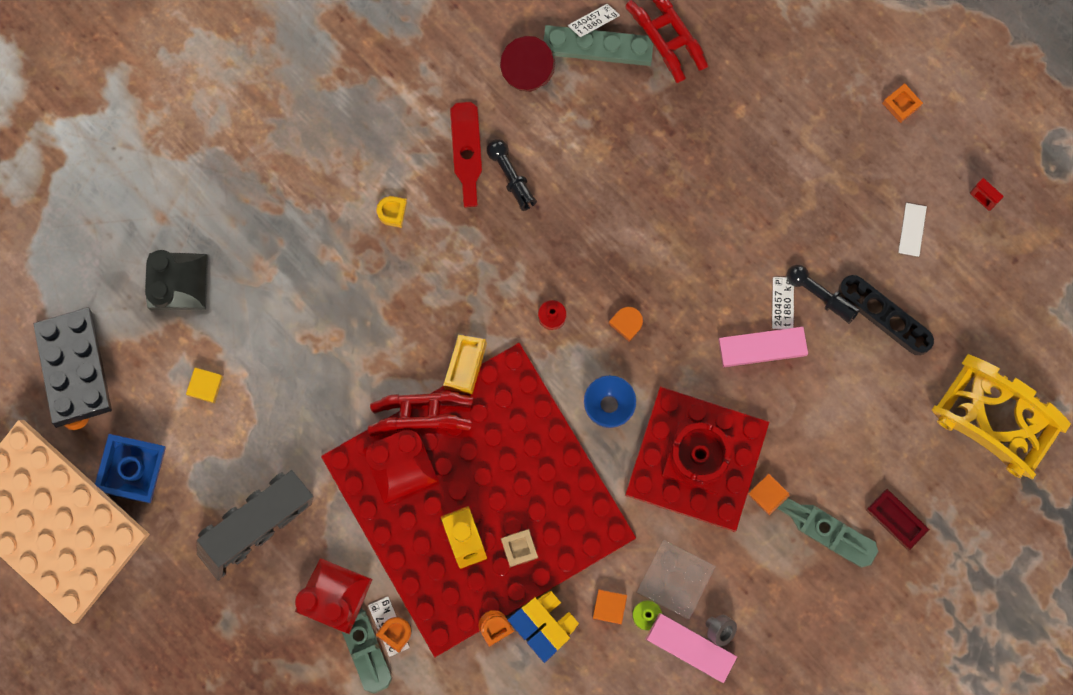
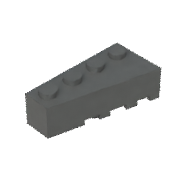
(252, 523)

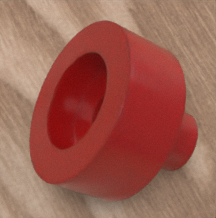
(549, 320)

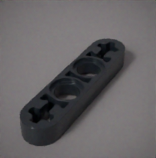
(889, 310)

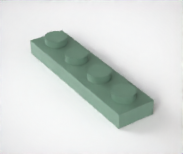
(599, 46)

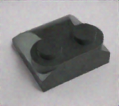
(176, 281)

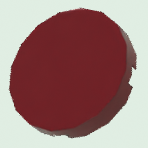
(527, 63)

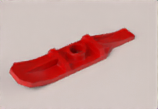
(466, 137)

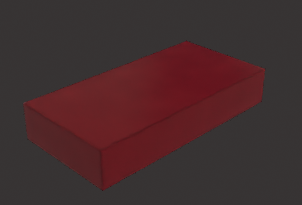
(897, 519)

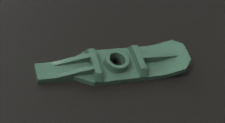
(840, 537)
(368, 656)

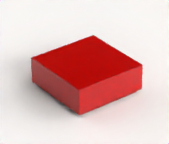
(986, 194)

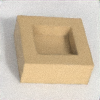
(519, 548)

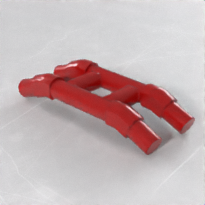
(666, 48)
(433, 419)

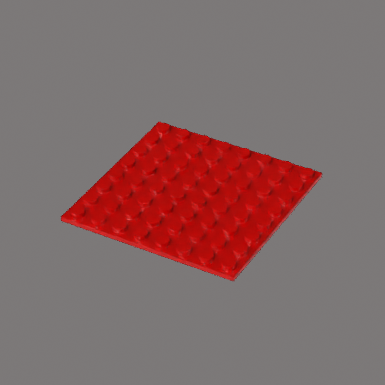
(515, 474)

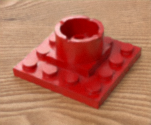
(676, 480)

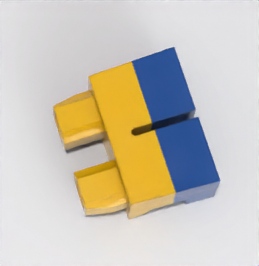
(536, 614)

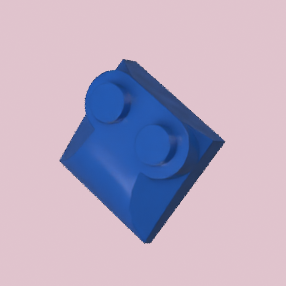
(130, 468)

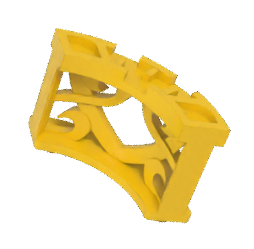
(1043, 416)

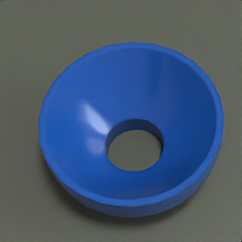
(610, 387)

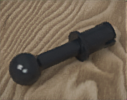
(497, 151)
(799, 276)

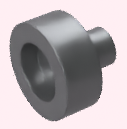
(721, 629)

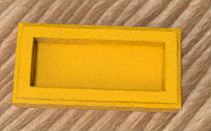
(465, 364)

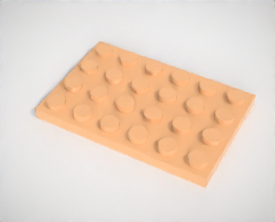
(59, 524)

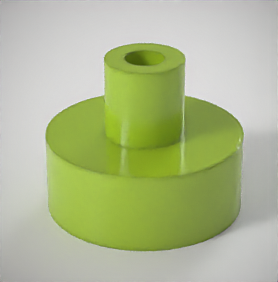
(640, 618)

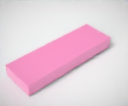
(763, 347)
(691, 648)

